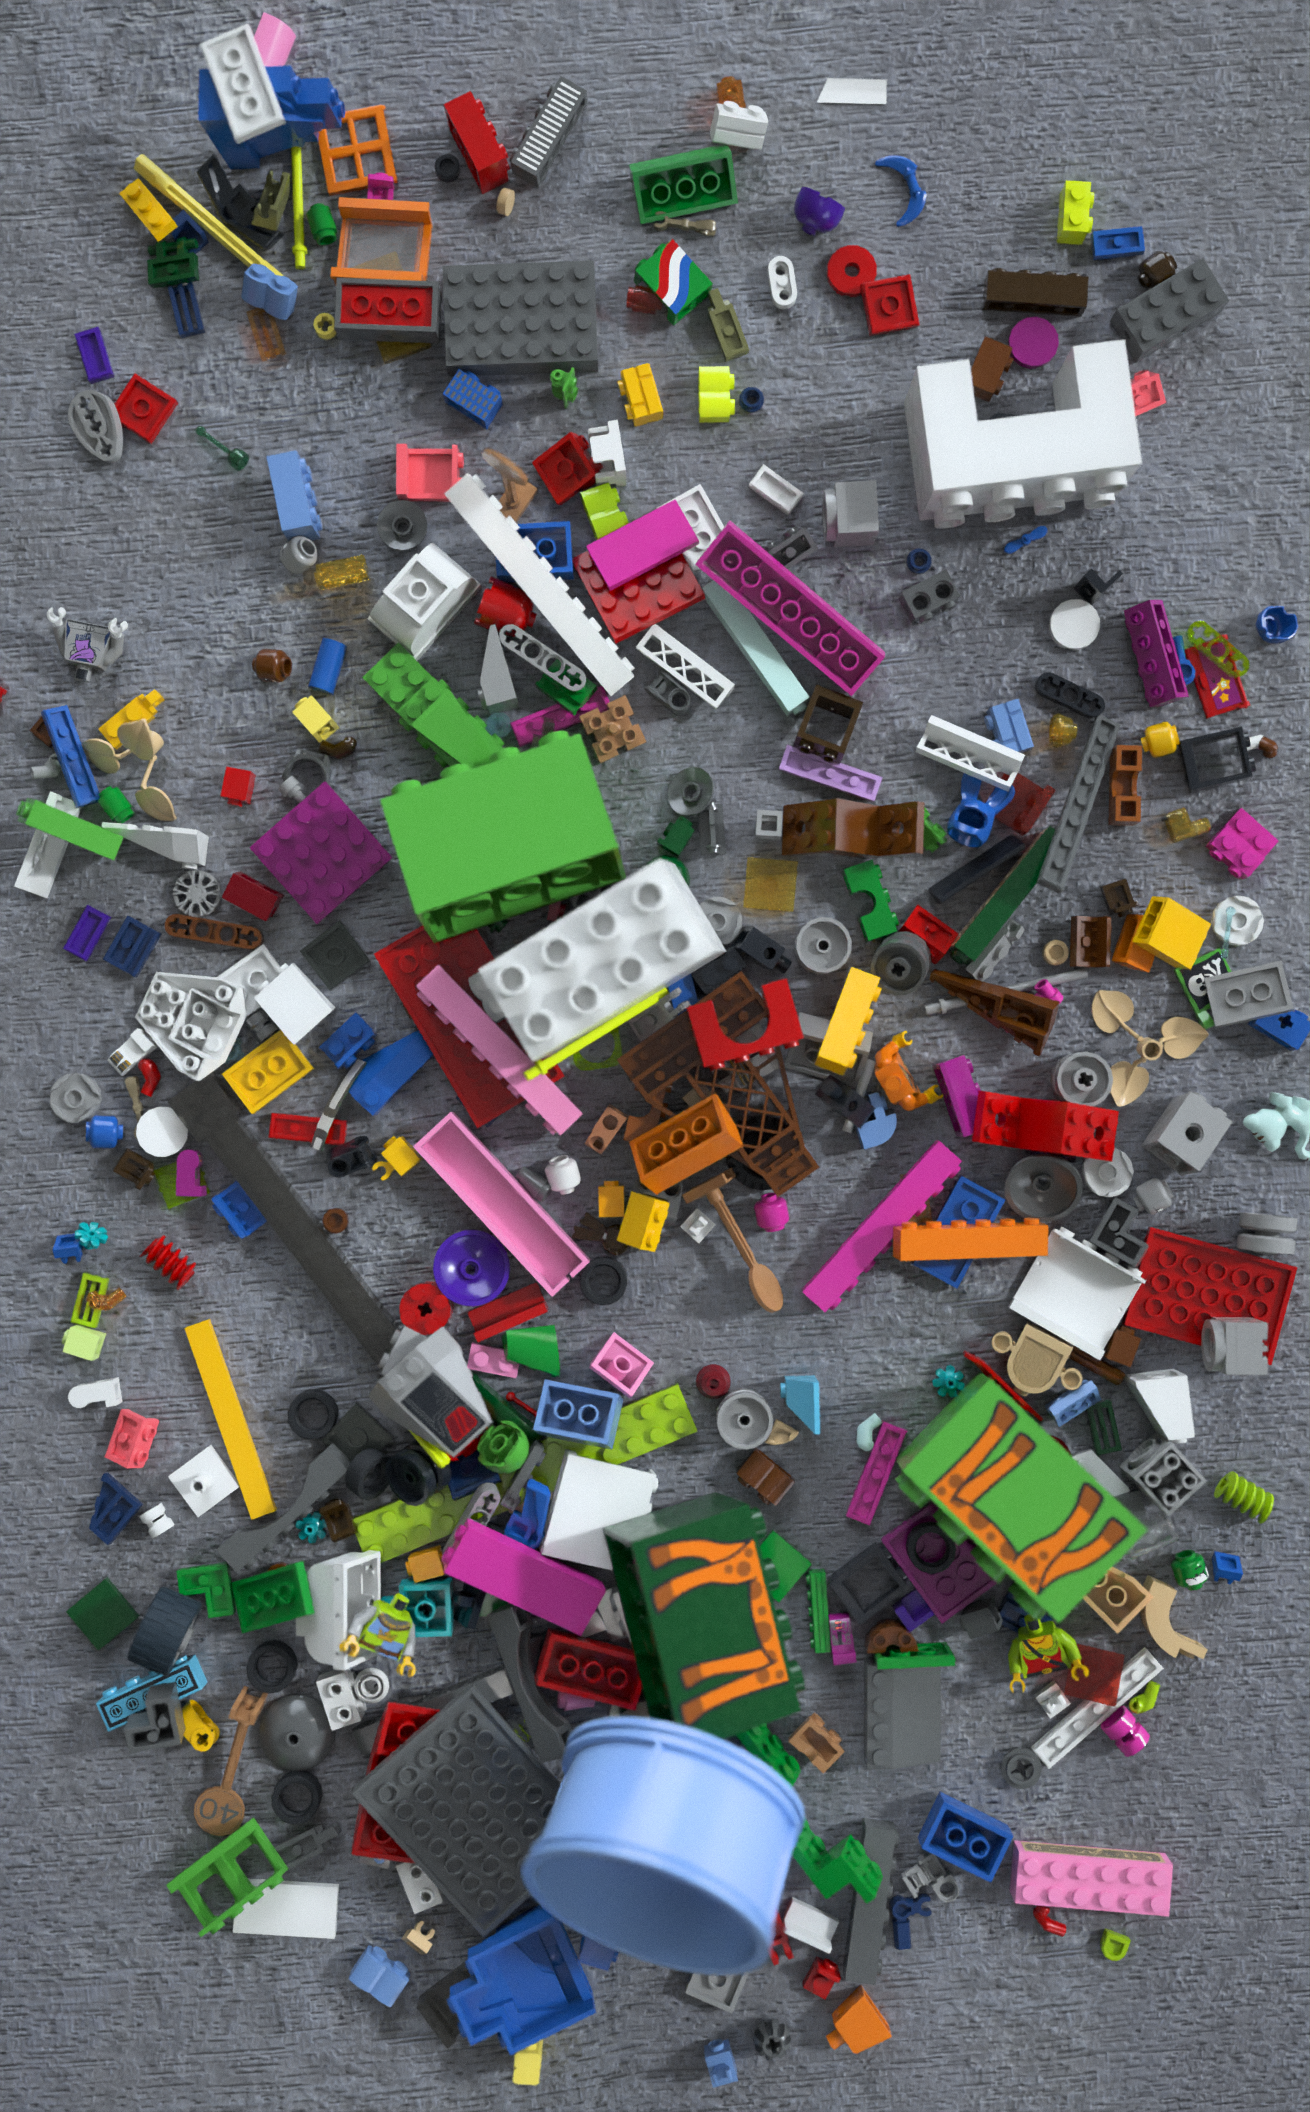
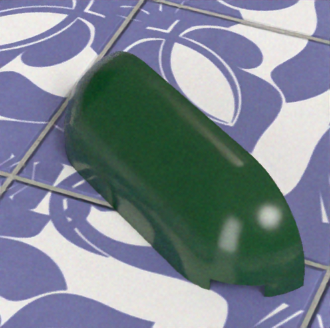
(501, 1409)

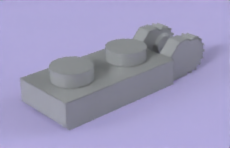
(657, 1015)

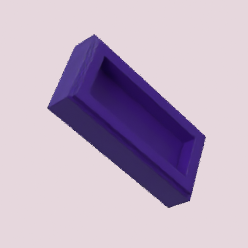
(94, 355)
(87, 932)

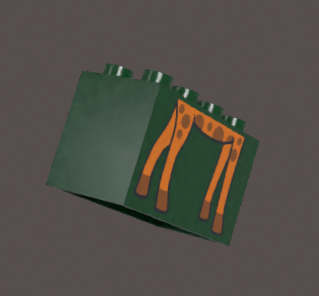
(705, 1616)

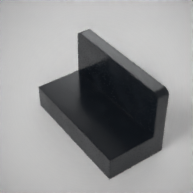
(1092, 587)

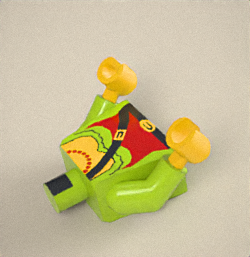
(1042, 1650)

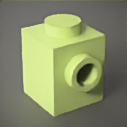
(83, 1342)

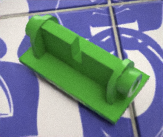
(564, 385)
(932, 833)

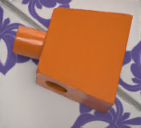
(858, 2023)

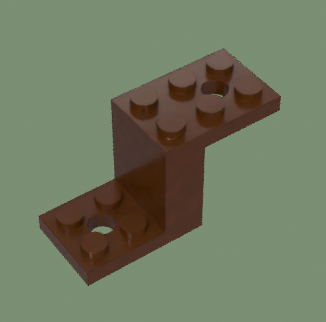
(853, 829)

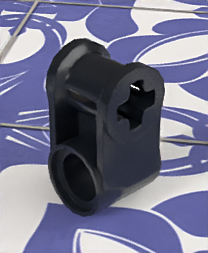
(352, 1155)

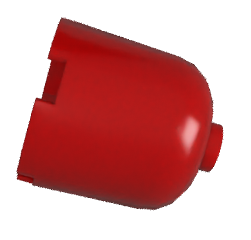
(504, 606)

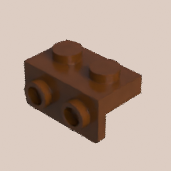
(1090, 942)

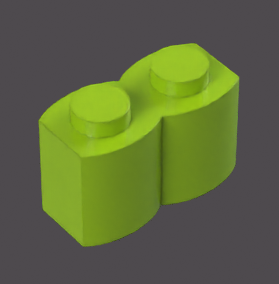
(602, 510)

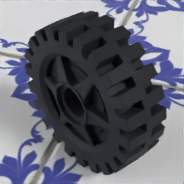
(743, 1173)

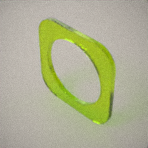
(585, 1065)

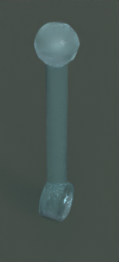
(1230, 911)

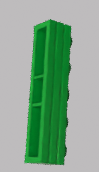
(818, 1610)

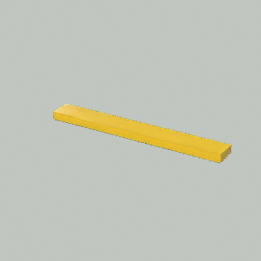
(230, 1419)

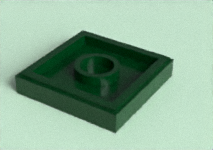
(102, 1613)

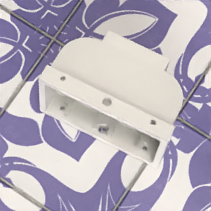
(423, 600)
(338, 1592)

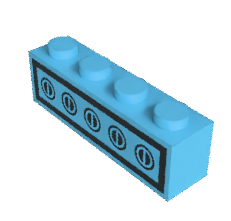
(120, 1703)

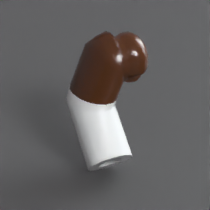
(1265, 744)

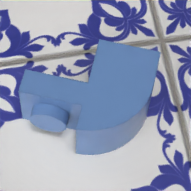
(880, 1127)

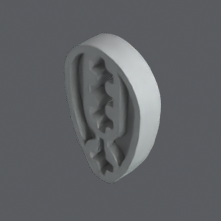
(84, 428)

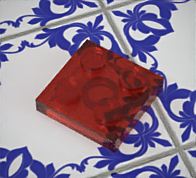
(1103, 1676)

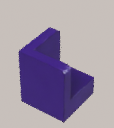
(912, 1610)

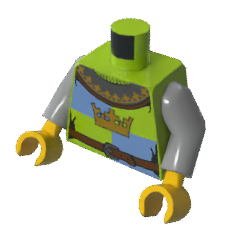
(384, 1630)

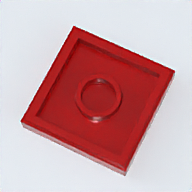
(889, 305)
(144, 408)

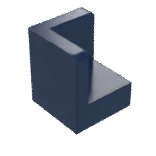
(188, 228)

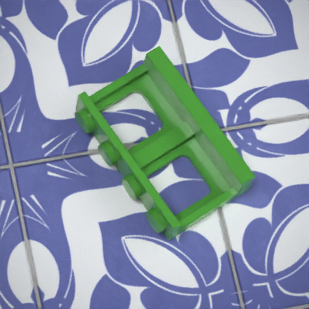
(222, 1861)

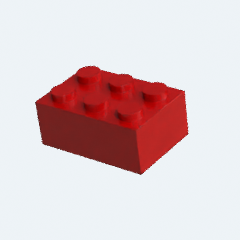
(477, 142)

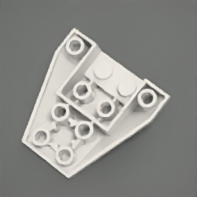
(193, 1020)

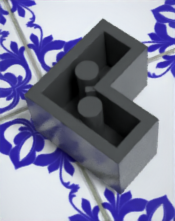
(1113, 1234)
(160, 1725)

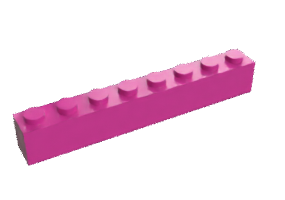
(876, 1230)

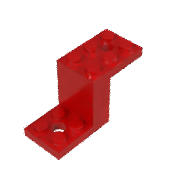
(1045, 1126)

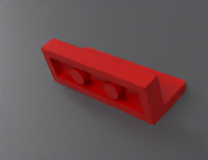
(507, 1311)

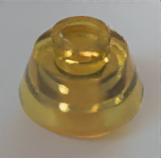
(1061, 730)

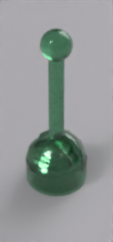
(236, 458)

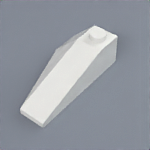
(175, 843)

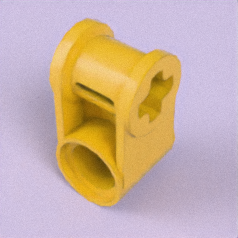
(197, 1724)

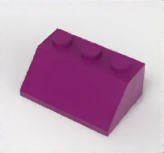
(958, 1092)

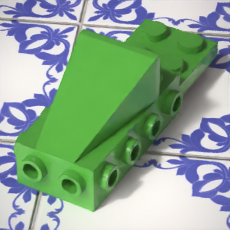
(432, 711)

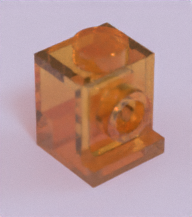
(730, 90)

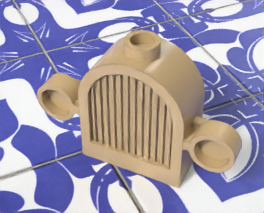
(1037, 1360)

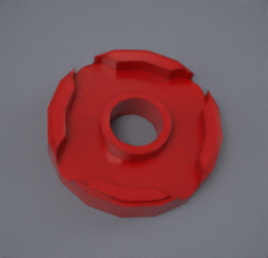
(850, 256)

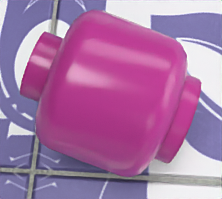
(771, 1212)

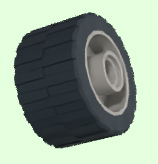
(164, 1631)

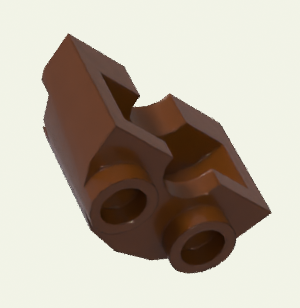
(887, 1633)

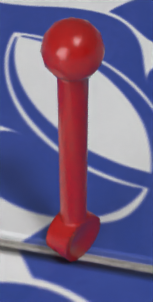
(510, 1396)

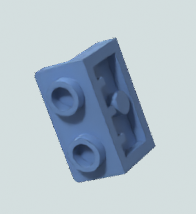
(1073, 1402)

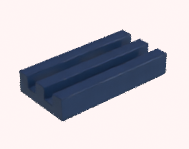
(181, 289)

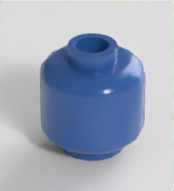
(103, 1132)

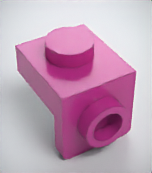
(380, 186)

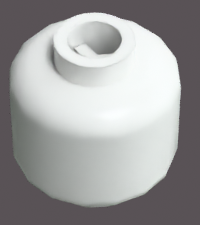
(562, 1174)

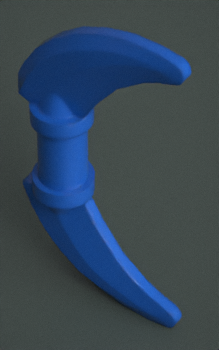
(917, 196)

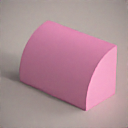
(274, 40)

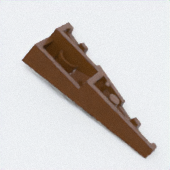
(1017, 1012)

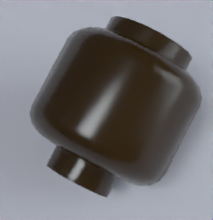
(1156, 269)

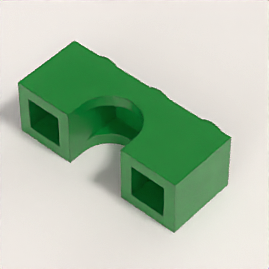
(865, 879)

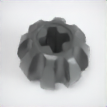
(774, 2047)

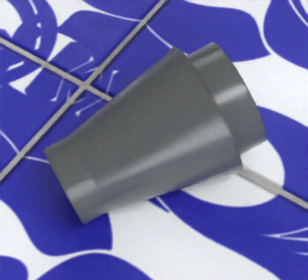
(534, 1183)

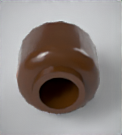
(272, 665)

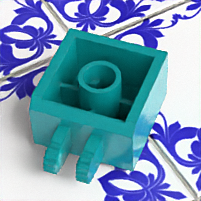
(436, 1593)

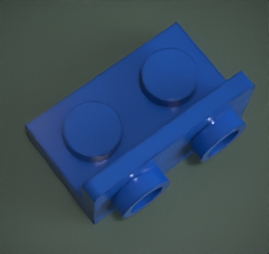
(349, 1041)

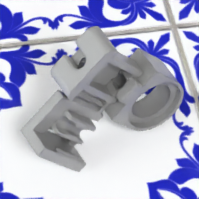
(927, 1874)

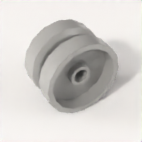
(808, 951)
(1096, 1077)
(1267, 1233)
(757, 1426)

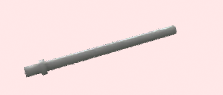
(944, 1005)

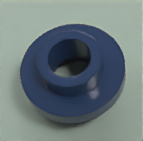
(754, 393)
(924, 556)

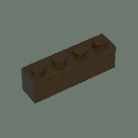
(1035, 292)

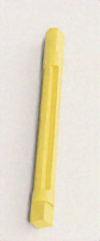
(198, 213)

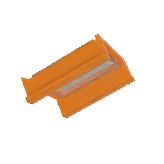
(383, 239)

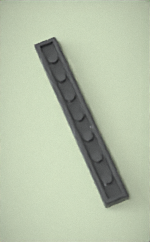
(1078, 804)

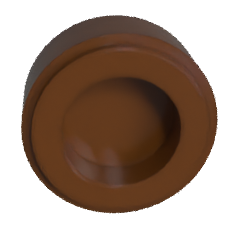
(335, 1220)

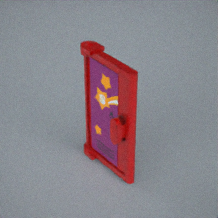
(1219, 690)

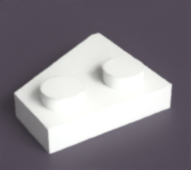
(1101, 1472)

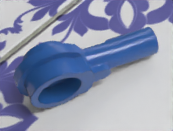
(1186, 667)

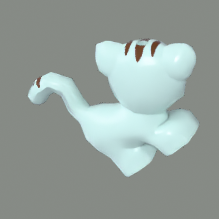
(1270, 1125)

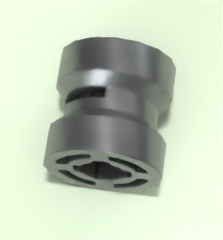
(262, 1026)

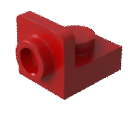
(821, 1977)

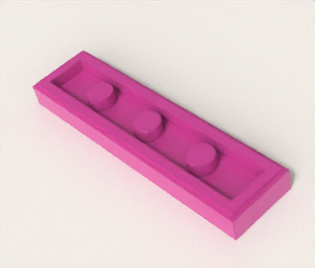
(532, 724)
(876, 1473)

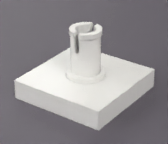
(204, 1481)

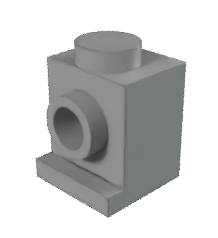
(768, 825)

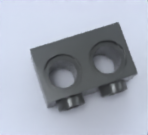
(926, 593)

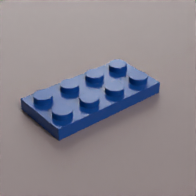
(967, 1203)

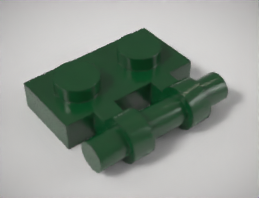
(173, 269)

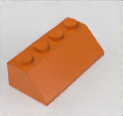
(685, 1144)

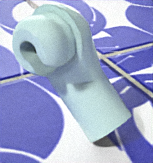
(864, 1432)

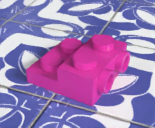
(1241, 844)

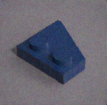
(113, 1509)

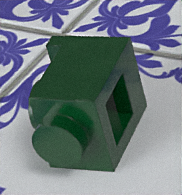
(677, 836)

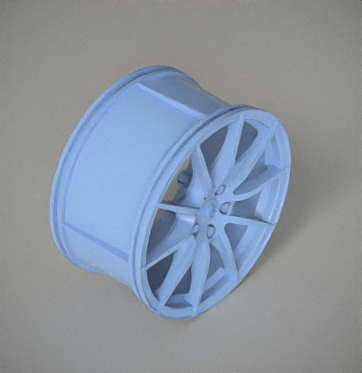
(666, 1846)

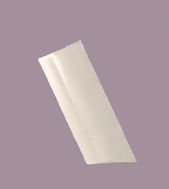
(854, 91)

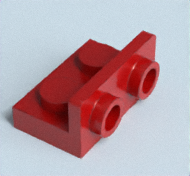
(932, 930)

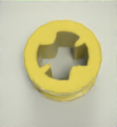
(319, 322)

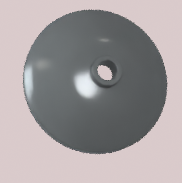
(1047, 1198)
(307, 1720)

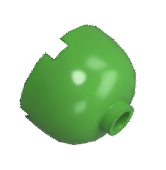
(503, 1448)

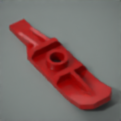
(992, 1374)

